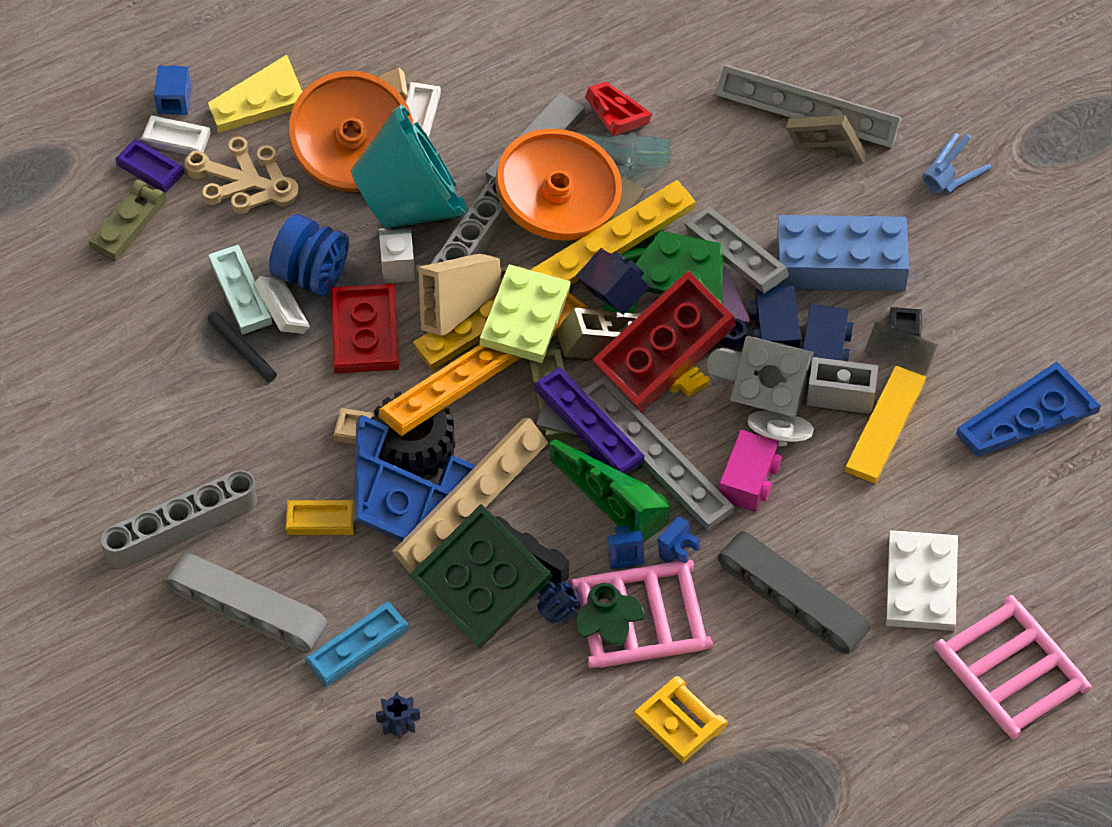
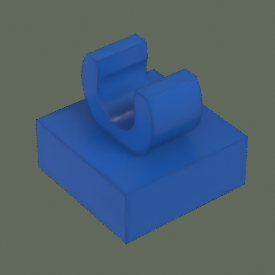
(675, 540)
(625, 548)

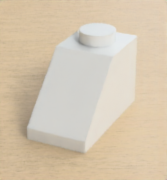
(397, 254)

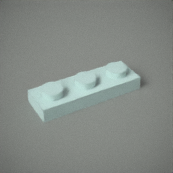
(239, 289)

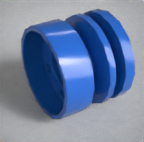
(308, 254)

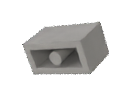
(842, 385)

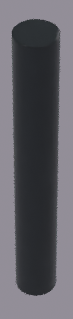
(242, 346)

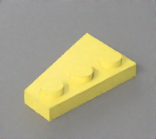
(257, 98)

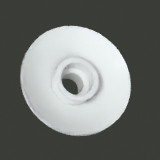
(780, 426)

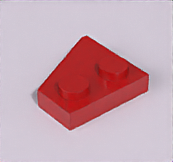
(616, 109)

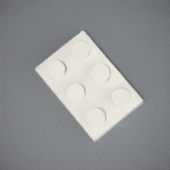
(922, 580)

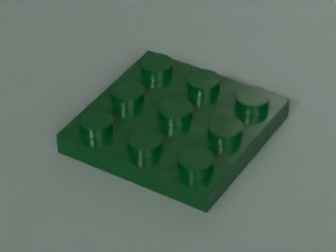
(480, 576)

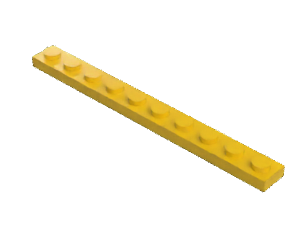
(616, 235)

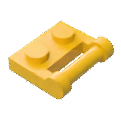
(673, 726)

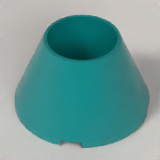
(406, 176)

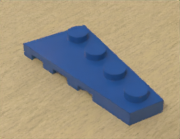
(1031, 409)

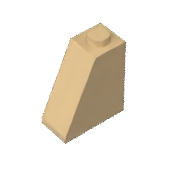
(455, 290)

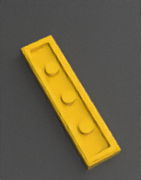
(885, 424)

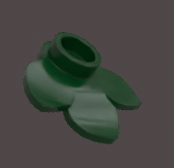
(608, 619)

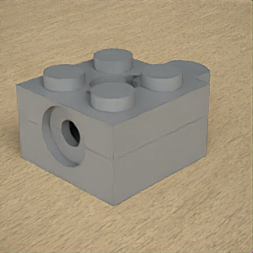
(764, 374)

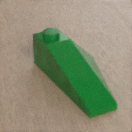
(613, 492)

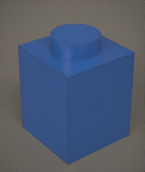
(173, 90)

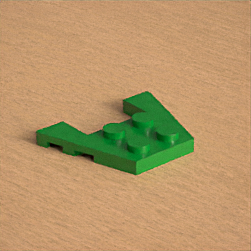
(672, 256)

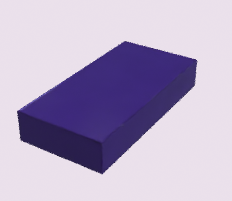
(149, 165)

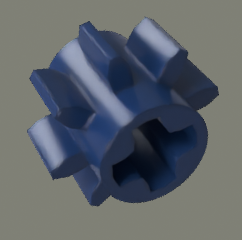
(558, 602)
(395, 706)

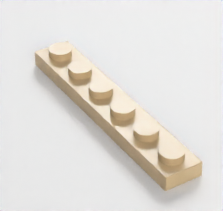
(477, 488)

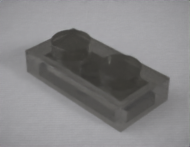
(900, 348)

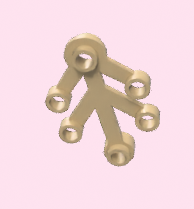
(243, 180)

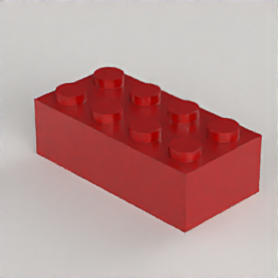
(664, 341)

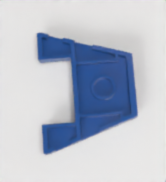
(389, 496)

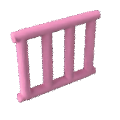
(1032, 633)
(665, 647)

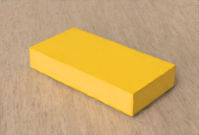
(320, 517)

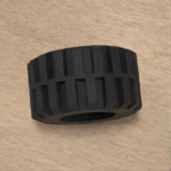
(423, 455)

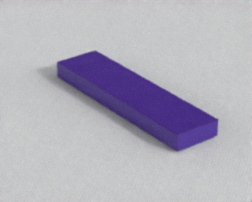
(588, 421)

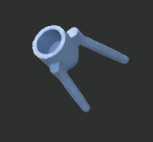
(941, 172)

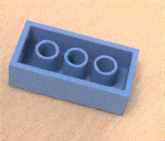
(843, 252)

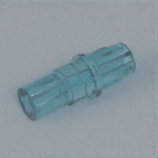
(635, 150)

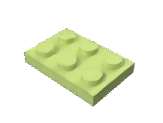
(525, 313)

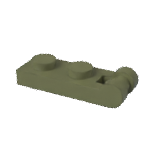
(127, 220)

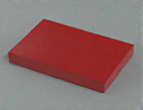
(364, 328)

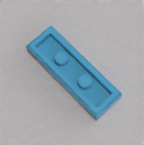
(357, 644)

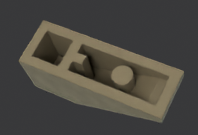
(590, 331)

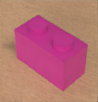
(749, 470)

